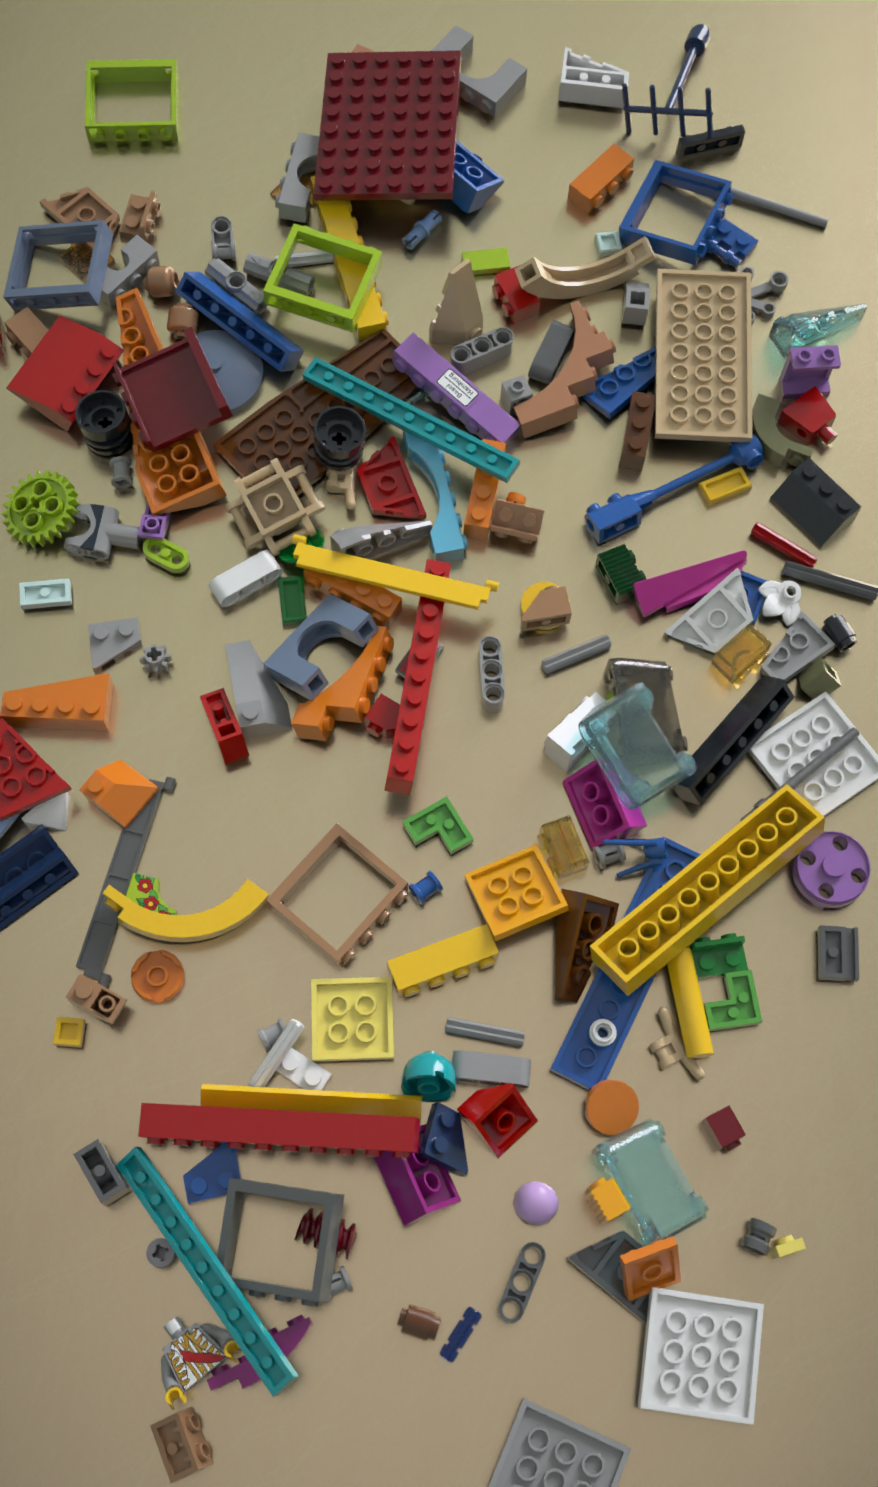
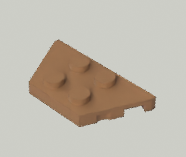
(81, 207)

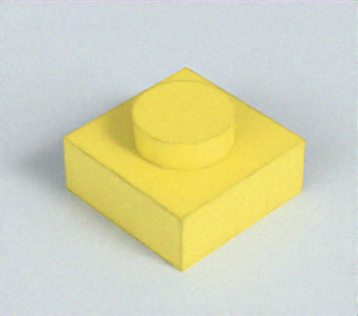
(787, 1246)

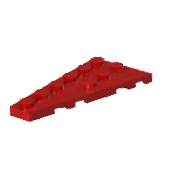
(24, 775)

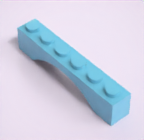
(445, 536)

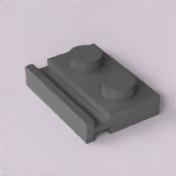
(838, 953)

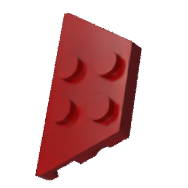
(389, 484)

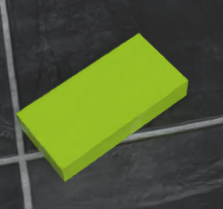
(488, 260)

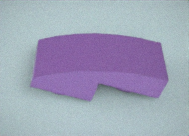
(153, 525)

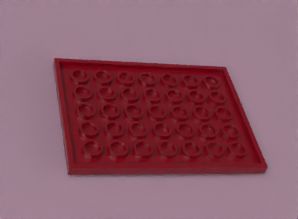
(388, 126)

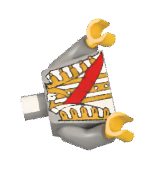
(192, 1356)

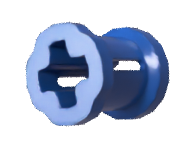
(425, 887)

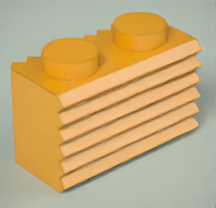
(607, 1200)

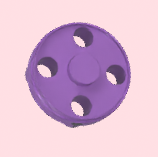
(832, 870)

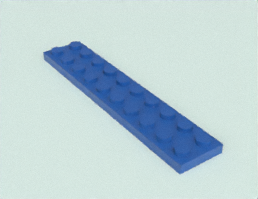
(581, 1058)

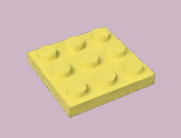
(352, 1019)

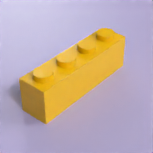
(442, 960)

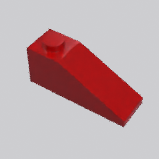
(224, 726)

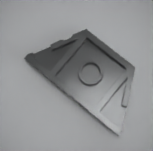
(603, 1266)

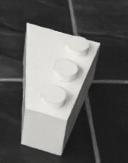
(591, 82)
(565, 743)

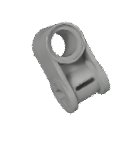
(222, 242)

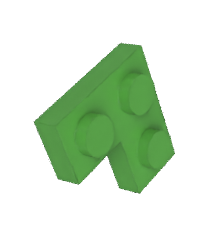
(439, 819)
(740, 1009)

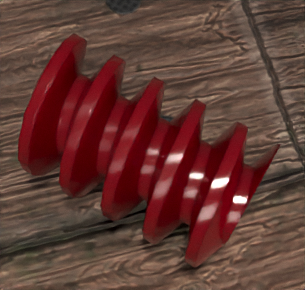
(311, 1228)

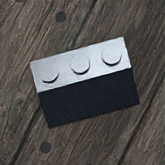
(815, 503)

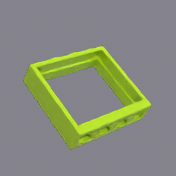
(128, 72)
(314, 308)

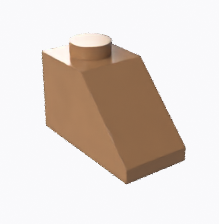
(547, 610)

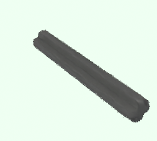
(830, 580)

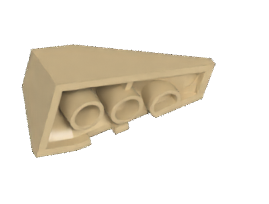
(460, 310)

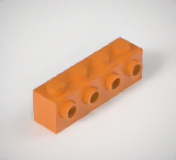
(376, 600)

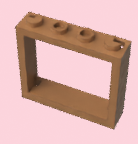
(308, 866)

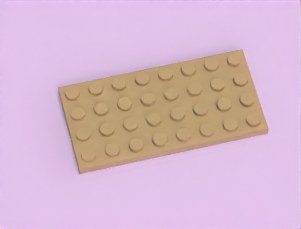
(703, 356)

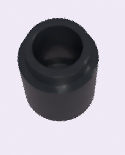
(839, 632)

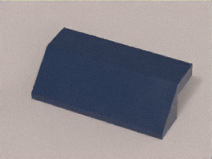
(30, 873)

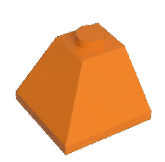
(119, 791)

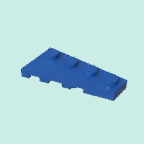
(616, 388)

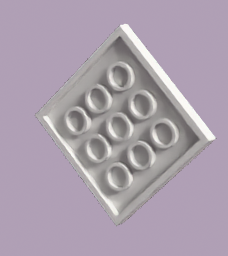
(804, 736)
(701, 1356)

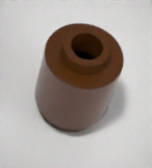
(419, 1322)

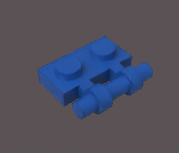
(734, 240)

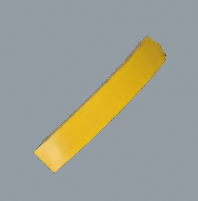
(190, 927)

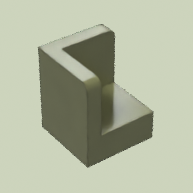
(818, 679)

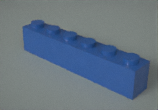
(239, 321)

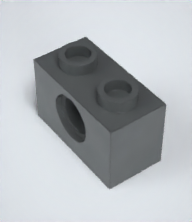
(101, 1172)

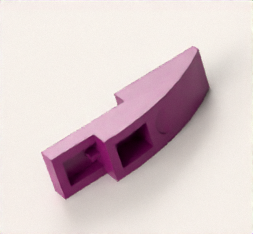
(286, 1339)

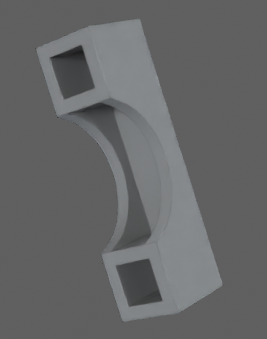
(295, 198)

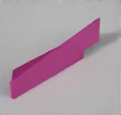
(686, 584)

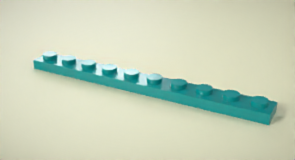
(411, 420)
(207, 1272)

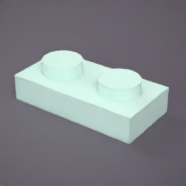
(45, 593)

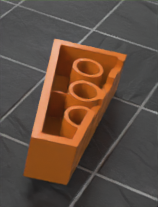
(61, 705)

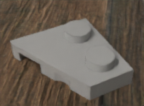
(112, 640)

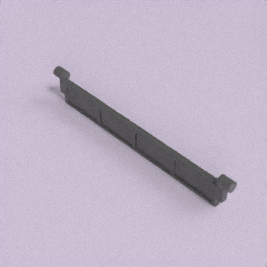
(123, 865)

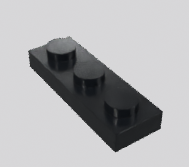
(700, 143)

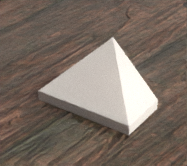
(51, 814)

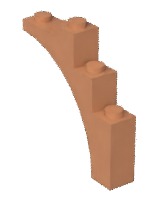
(559, 399)

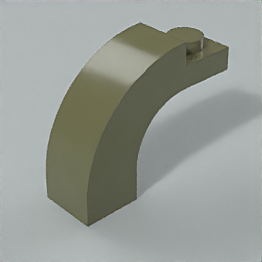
(774, 444)

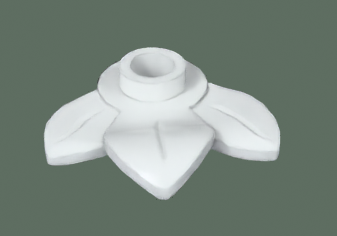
(779, 601)

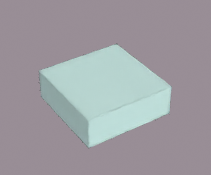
(607, 243)

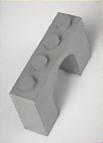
(488, 93)

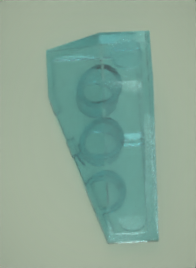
(811, 326)

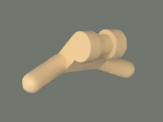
(346, 487)
(680, 1053)

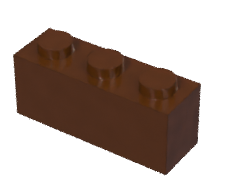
(637, 431)

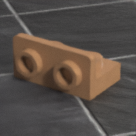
(140, 216)
(517, 521)
(181, 1444)

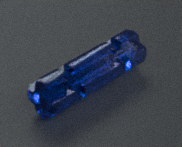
(460, 1334)

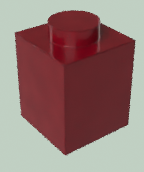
(724, 1129)

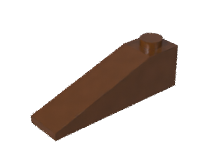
(575, 932)

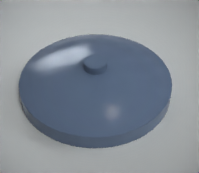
(234, 366)

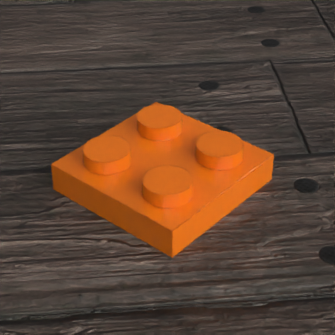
(650, 1267)

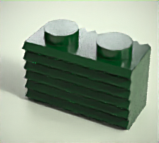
(619, 572)

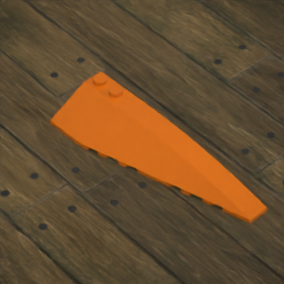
(183, 472)

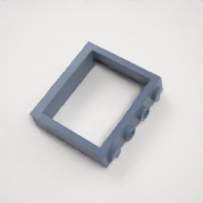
(58, 296)

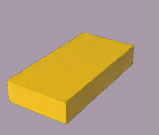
(724, 486)

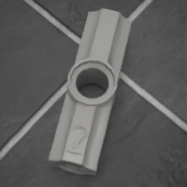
(229, 279)
(291, 279)

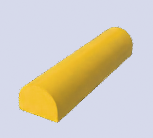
(690, 1005)

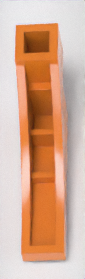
(347, 697)

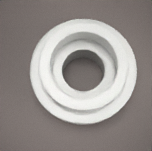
(606, 1025)

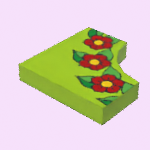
(145, 893)

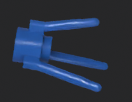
(653, 848)

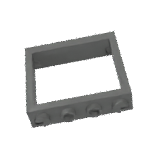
(327, 1243)

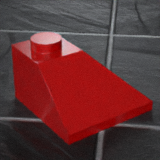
(498, 1116)

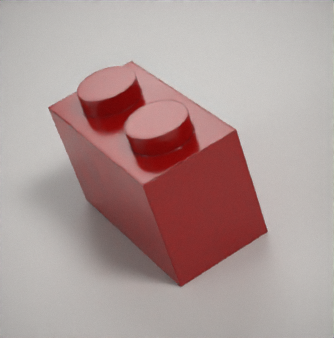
(515, 301)

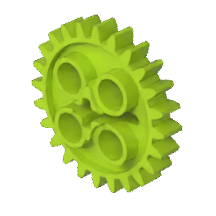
(40, 508)

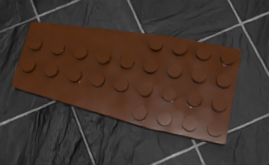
(287, 422)

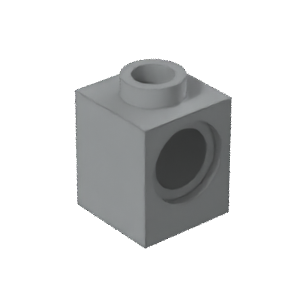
(515, 392)

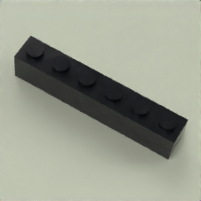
(734, 737)

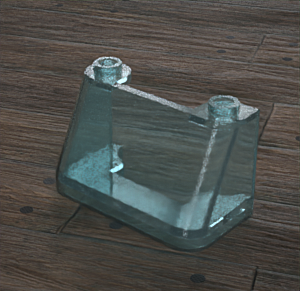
(633, 747)
(651, 1181)

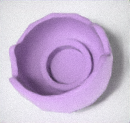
(536, 1202)

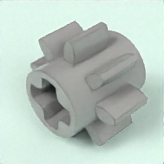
(162, 659)

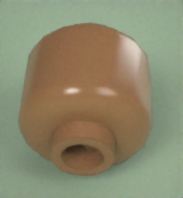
(161, 281)
(180, 318)

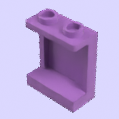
(808, 368)

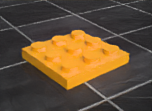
(516, 892)

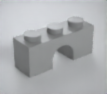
(139, 258)

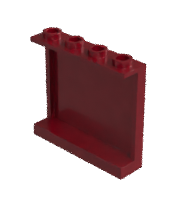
(172, 393)

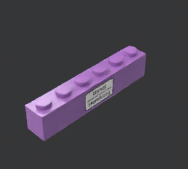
(454, 391)

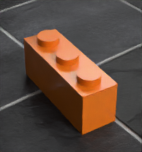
(601, 178)

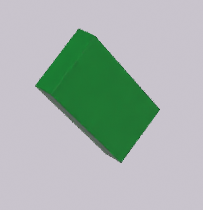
(292, 600)

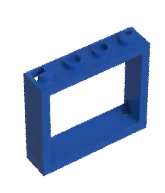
(684, 179)

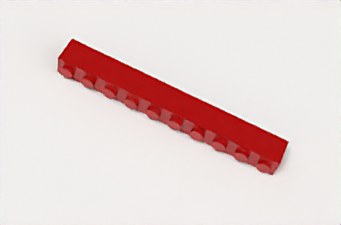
(416, 688)
(279, 1128)

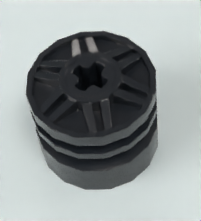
(104, 422)
(340, 426)

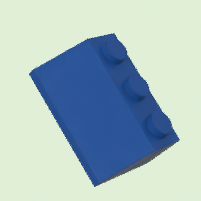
(472, 181)

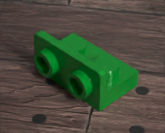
(718, 956)

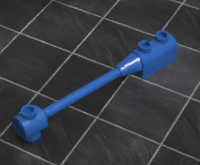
(626, 511)

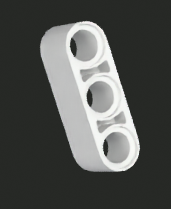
(245, 578)

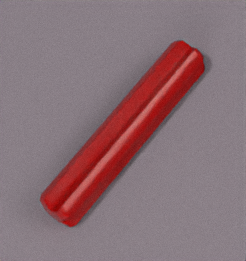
(784, 545)

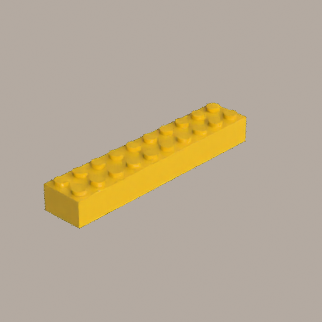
(707, 889)

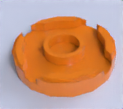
(157, 976)
(611, 1107)

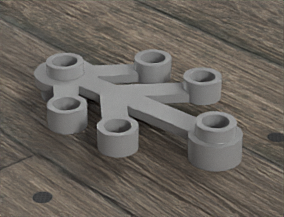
(776, 277)

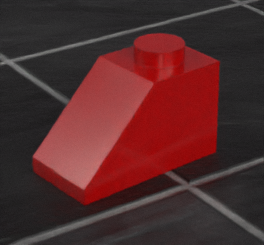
(382, 717)

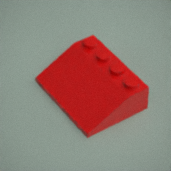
(64, 370)

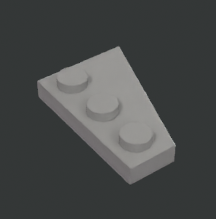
(797, 650)

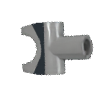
(102, 532)

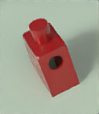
(809, 418)

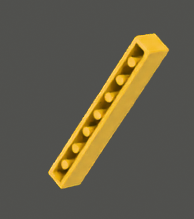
(337, 220)

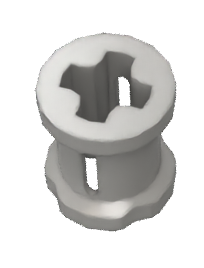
(121, 472)
(601, 858)
(271, 1034)
(340, 1282)

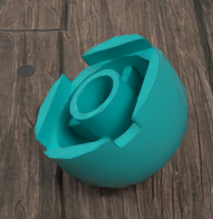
(429, 1076)

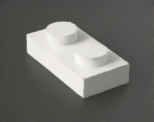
(303, 1071)

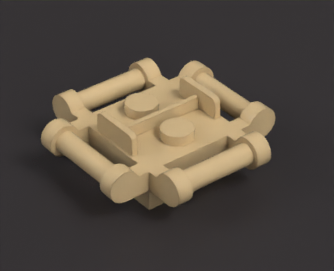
(274, 506)

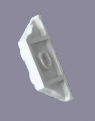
(715, 617)

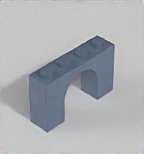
(329, 619)

